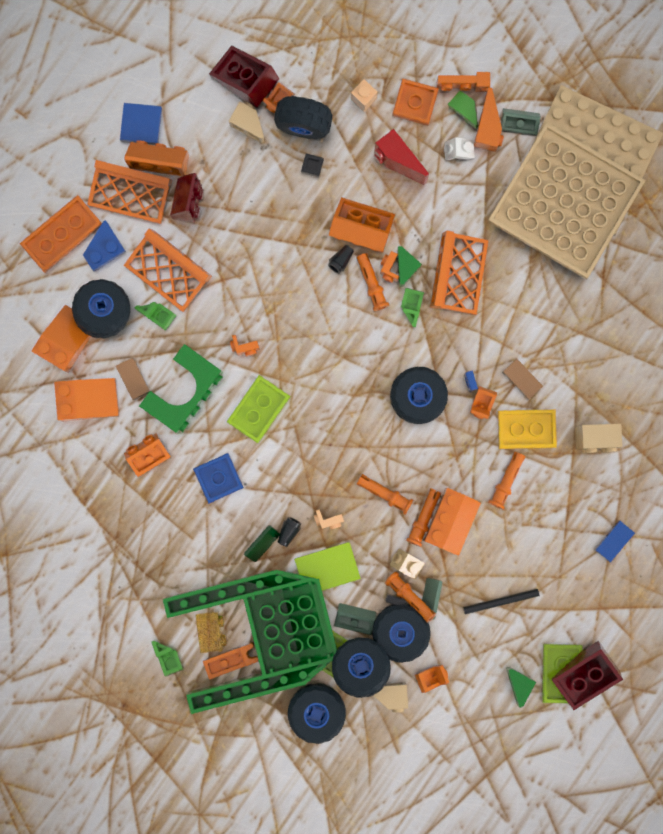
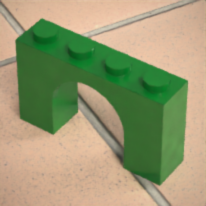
(206, 377)

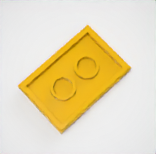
(527, 429)

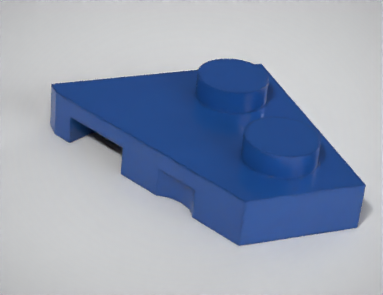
(103, 247)

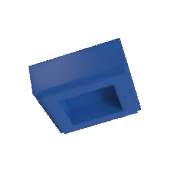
(470, 381)

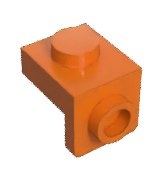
(277, 94)
(387, 262)
(248, 348)
(483, 403)
(432, 678)

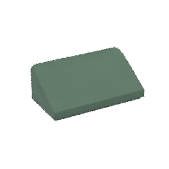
(520, 121)
(432, 593)
(355, 619)

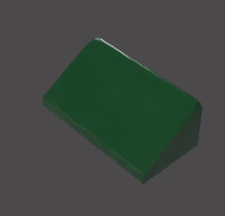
(262, 543)

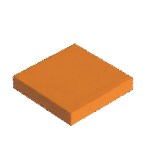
(415, 102)

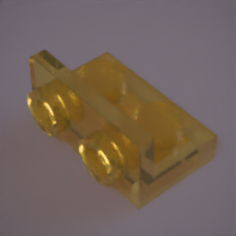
(210, 632)

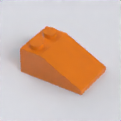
(62, 341)
(86, 399)

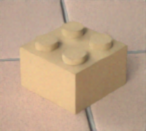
(601, 436)

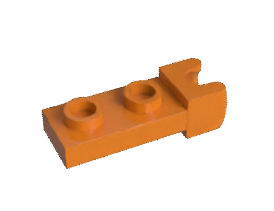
(479, 82)
(229, 661)

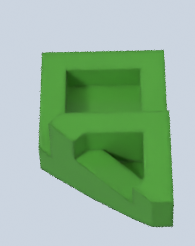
(465, 107)
(411, 304)
(157, 313)
(168, 659)

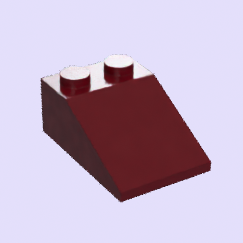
(245, 75)
(587, 676)

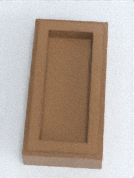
(132, 378)
(522, 379)

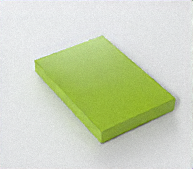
(258, 409)
(331, 566)
(555, 659)

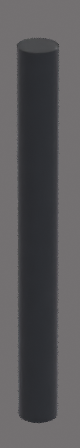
(501, 601)

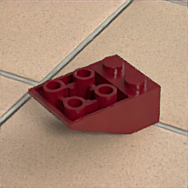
(187, 198)

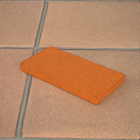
(61, 234)

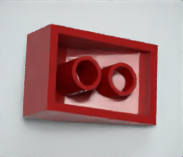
(398, 157)

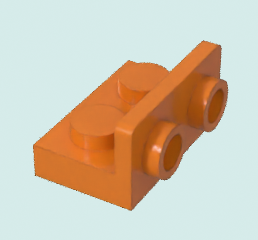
(146, 454)

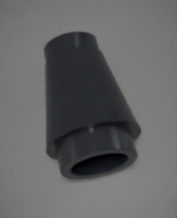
(340, 260)
(288, 531)

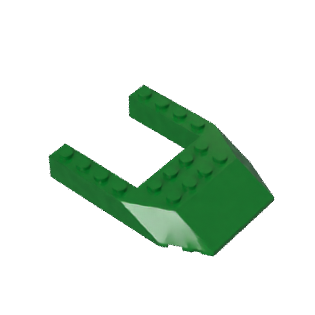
(287, 630)

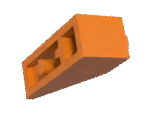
(489, 127)

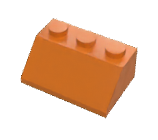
(157, 158)
(361, 224)
(452, 521)

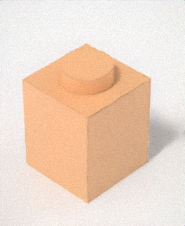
(364, 95)

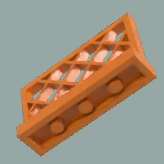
(132, 175)
(175, 255)
(443, 270)

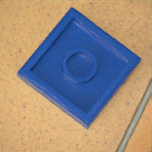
(140, 123)
(218, 478)

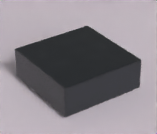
(312, 165)
(394, 600)

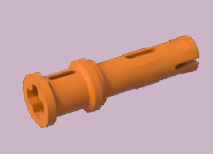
(374, 290)
(503, 489)
(393, 498)
(421, 525)
(404, 590)

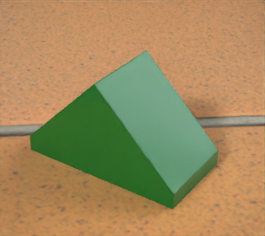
(406, 266)
(521, 686)

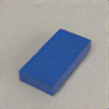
(614, 541)

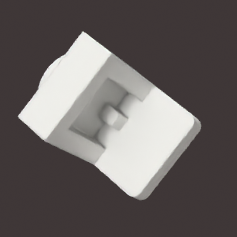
(459, 148)

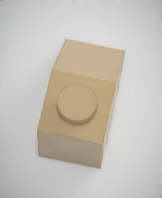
(247, 122)
(394, 696)

